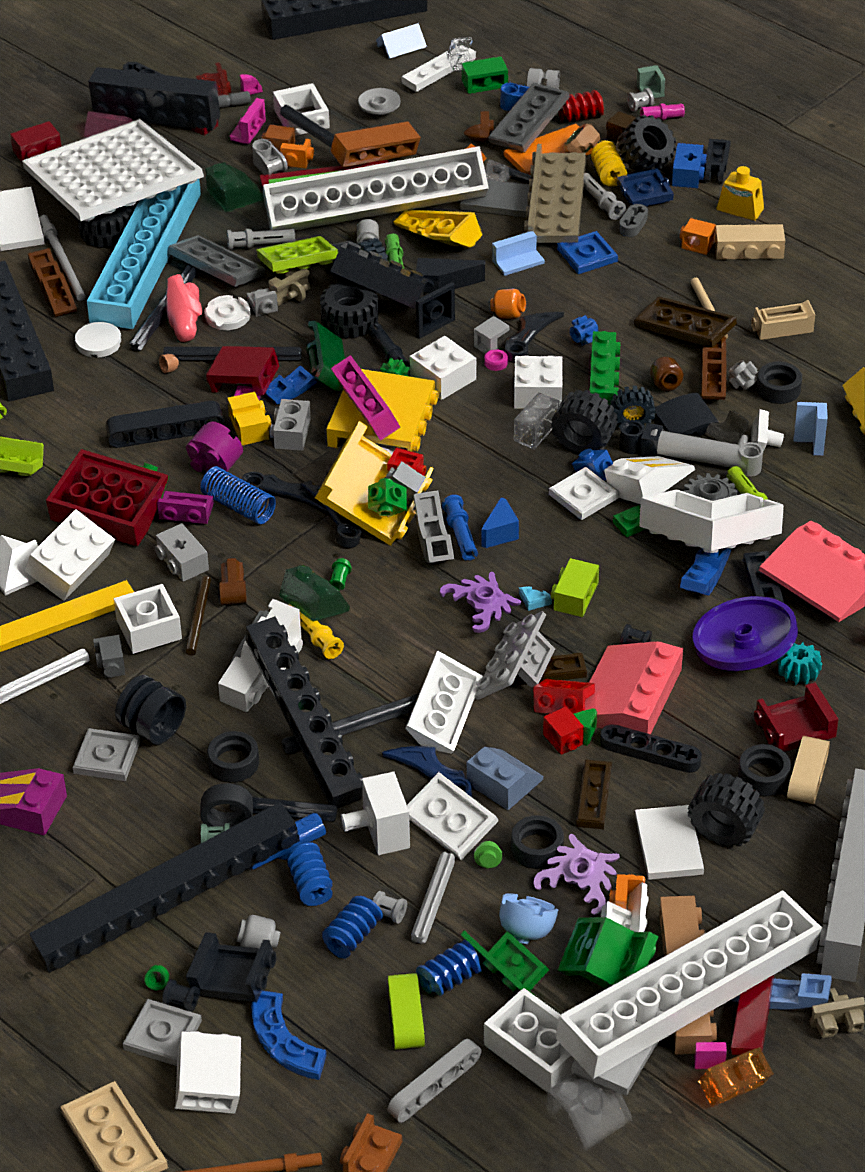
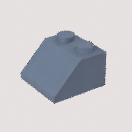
(501, 776)

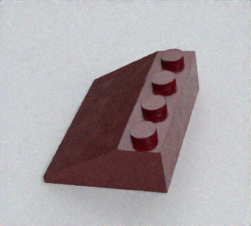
(110, 494)

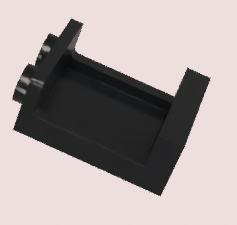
(231, 970)

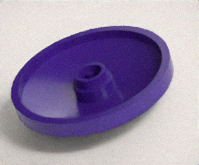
(745, 633)

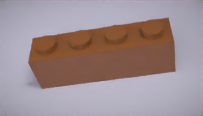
(375, 144)

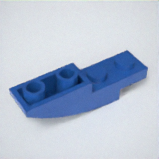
(705, 571)

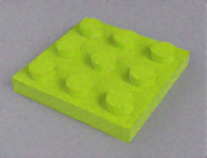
(297, 254)

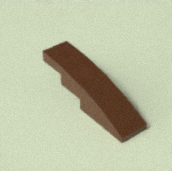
(52, 282)
(714, 371)

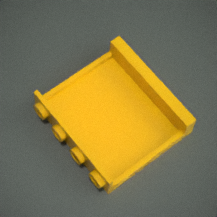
(408, 400)
(347, 485)

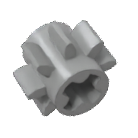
(743, 374)

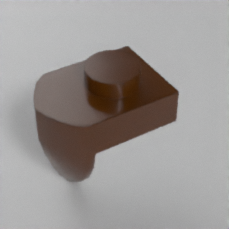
(481, 131)

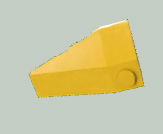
(451, 228)

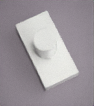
(761, 434)

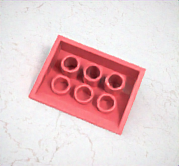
(820, 570)
(634, 684)

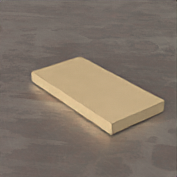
(112, 1132)

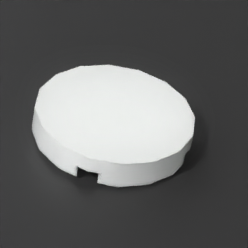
(227, 313)
(98, 339)

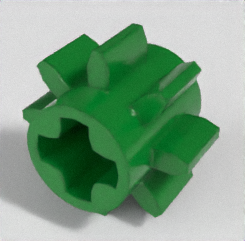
(395, 367)

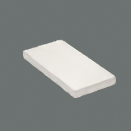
(19, 220)

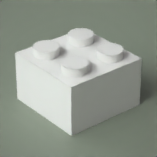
(445, 364)
(537, 376)
(148, 618)

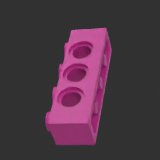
(365, 397)

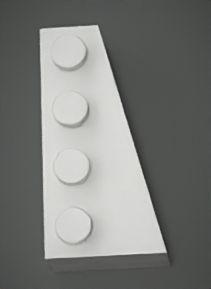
(243, 679)

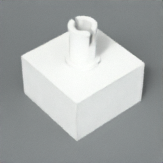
(383, 813)

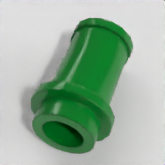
(341, 569)

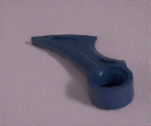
(425, 760)

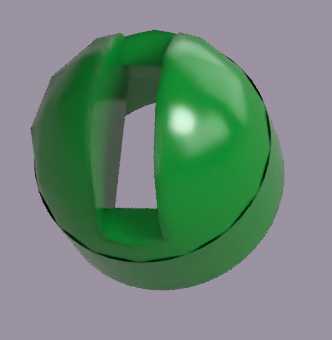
(151, 977)

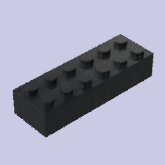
(155, 98)

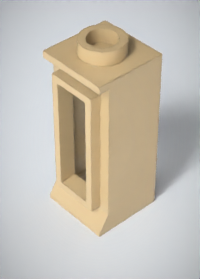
(784, 320)

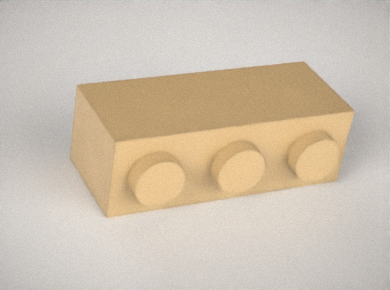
(750, 241)

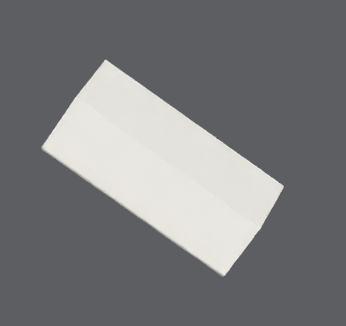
(443, 704)

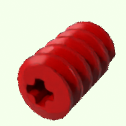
(582, 105)

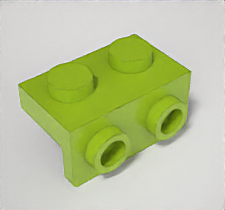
(20, 456)

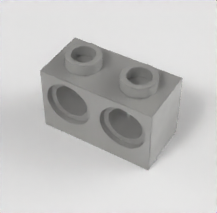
(291, 424)

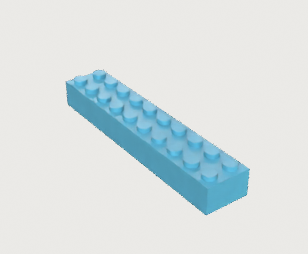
(140, 256)

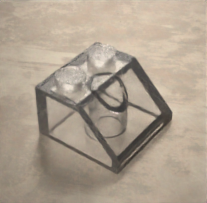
(587, 1109)

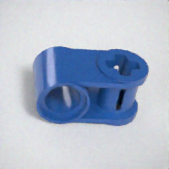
(510, 95)

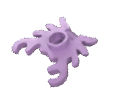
(581, 868)

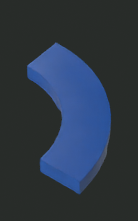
(280, 1043)

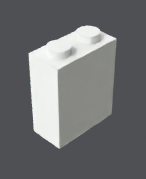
(208, 1072)

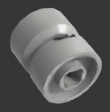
(538, 76)

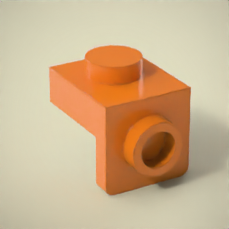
(298, 155)
(624, 886)

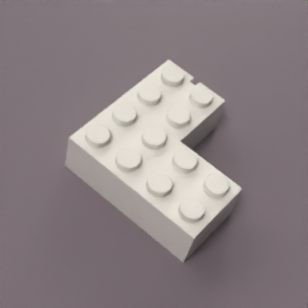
(711, 523)

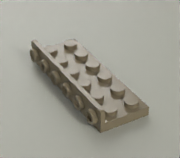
(555, 196)

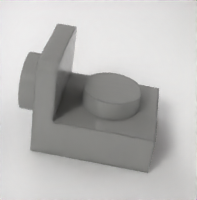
(263, 301)

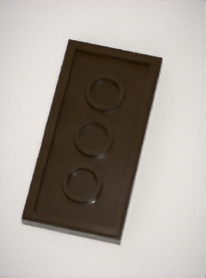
(685, 321)

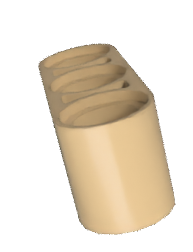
(808, 770)

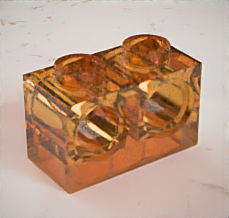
(735, 1077)

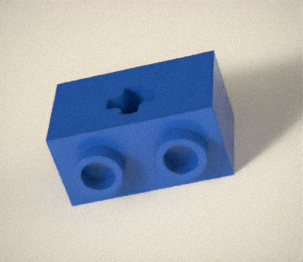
(688, 165)

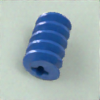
(310, 874)
(351, 926)
(448, 967)

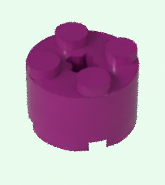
(213, 447)

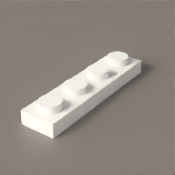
(430, 72)

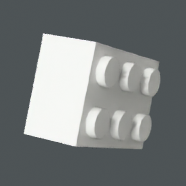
(69, 554)
(525, 1038)

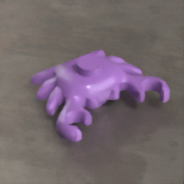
(484, 598)

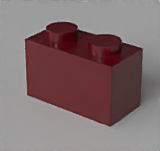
(35, 140)

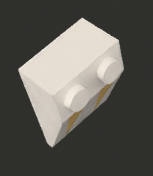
(645, 476)

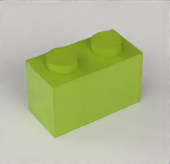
(575, 587)

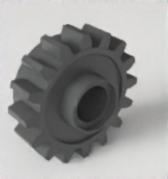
(710, 487)

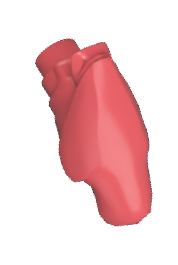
(182, 307)

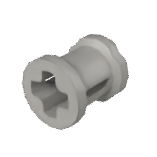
(633, 99)
(391, 907)

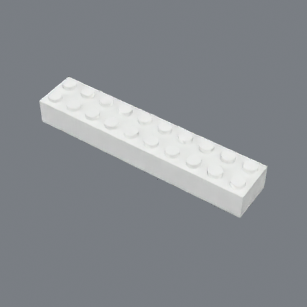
(375, 190)
(687, 984)

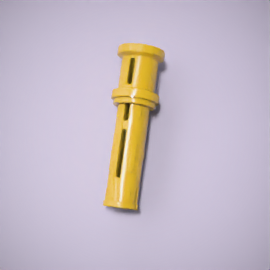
(322, 637)

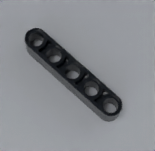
(161, 423)

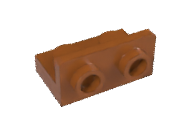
(371, 1148)

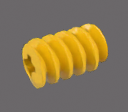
(608, 163)

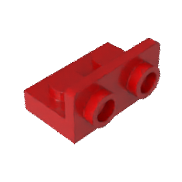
(556, 694)

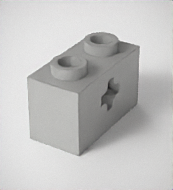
(181, 552)

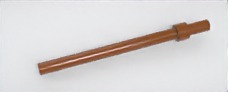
(289, 1163)

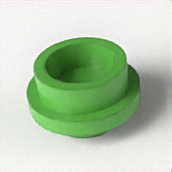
(488, 854)

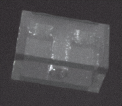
(535, 420)

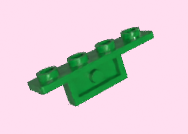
(512, 960)

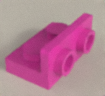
(250, 123)

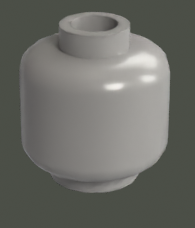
(255, 929)

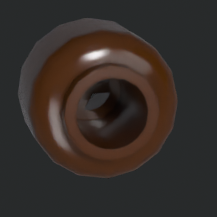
(666, 373)

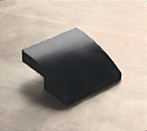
(685, 415)

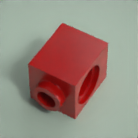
(563, 730)

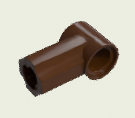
(232, 585)

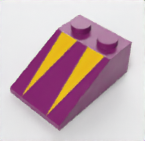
(31, 799)

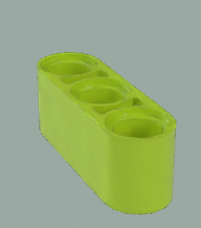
(406, 1011)

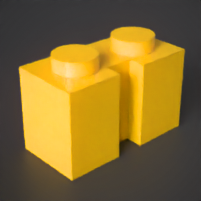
(249, 418)

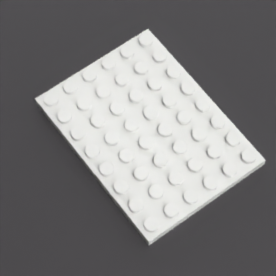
(112, 170)

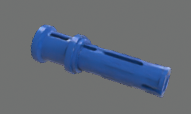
(457, 519)

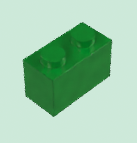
(484, 74)

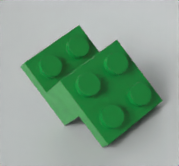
(606, 951)

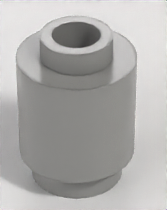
(367, 230)

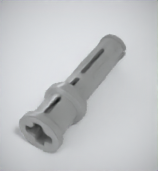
(606, 200)
(248, 235)

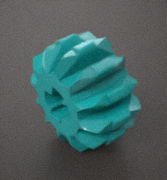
(800, 664)

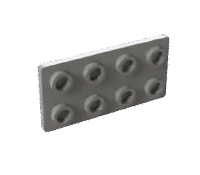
(519, 652)

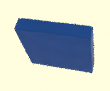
(587, 253)

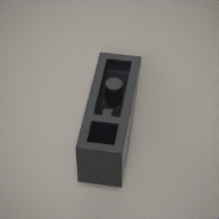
(444, 271)

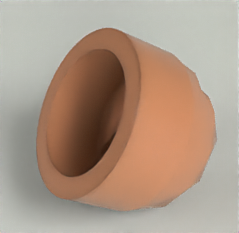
(168, 363)

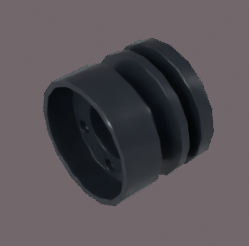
(150, 709)

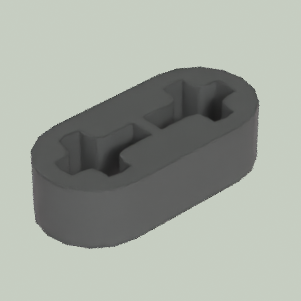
(633, 220)

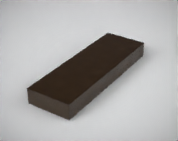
(561, 668)
(594, 794)

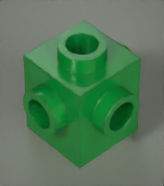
(387, 497)

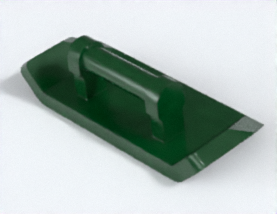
(324, 354)

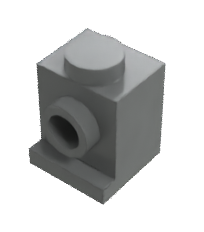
(109, 656)

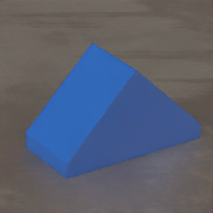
(500, 526)

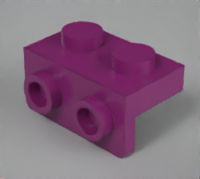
(185, 507)

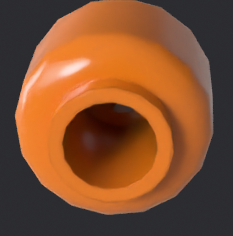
(508, 303)

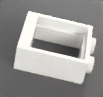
(299, 98)

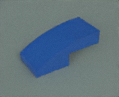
(291, 386)

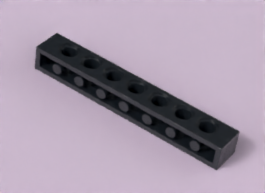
(337, 790)

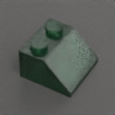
(231, 187)
(311, 594)

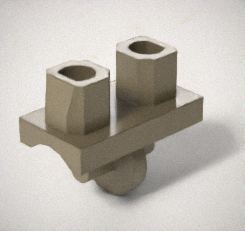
(292, 286)
(838, 1010)

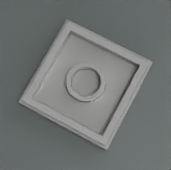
(106, 754)
(159, 1031)

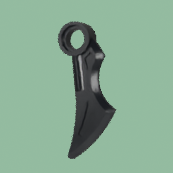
(531, 326)
(272, 484)
(343, 524)

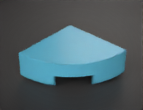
(533, 598)

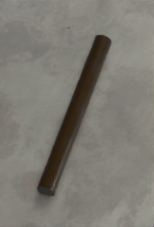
(198, 615)

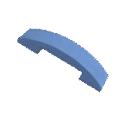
(798, 994)

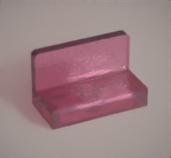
(100, 122)

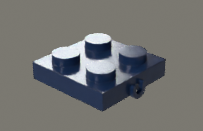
(645, 188)

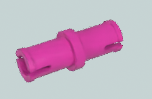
(663, 111)

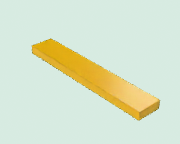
(61, 616)

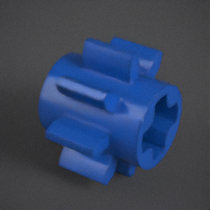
(583, 330)

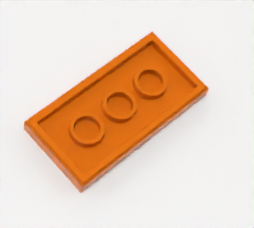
(550, 143)

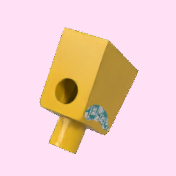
(742, 195)

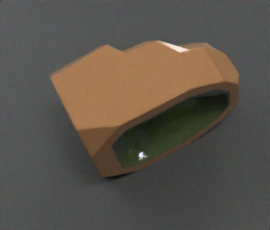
(582, 139)

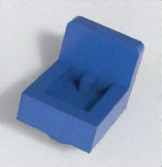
(594, 460)

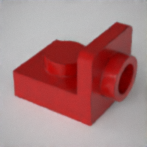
(410, 458)

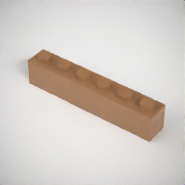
(679, 927)

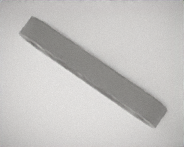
(434, 1080)

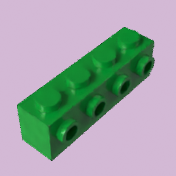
(604, 365)

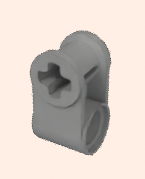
(267, 157)

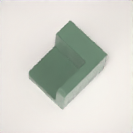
(651, 78)

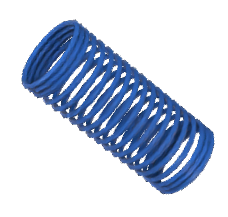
(221, 485)

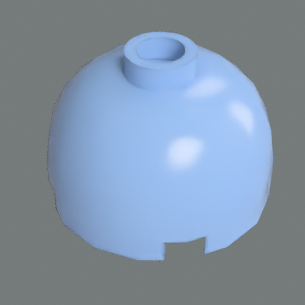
(526, 917)

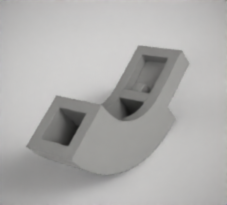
(431, 529)

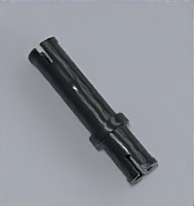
(386, 344)

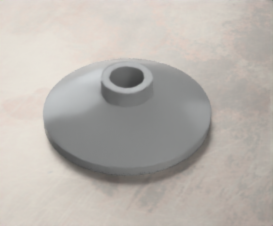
(379, 101)

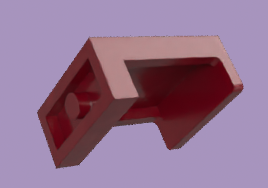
(243, 366)
(795, 718)

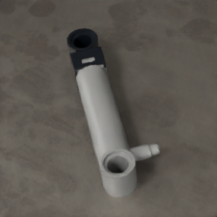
(654, 442)

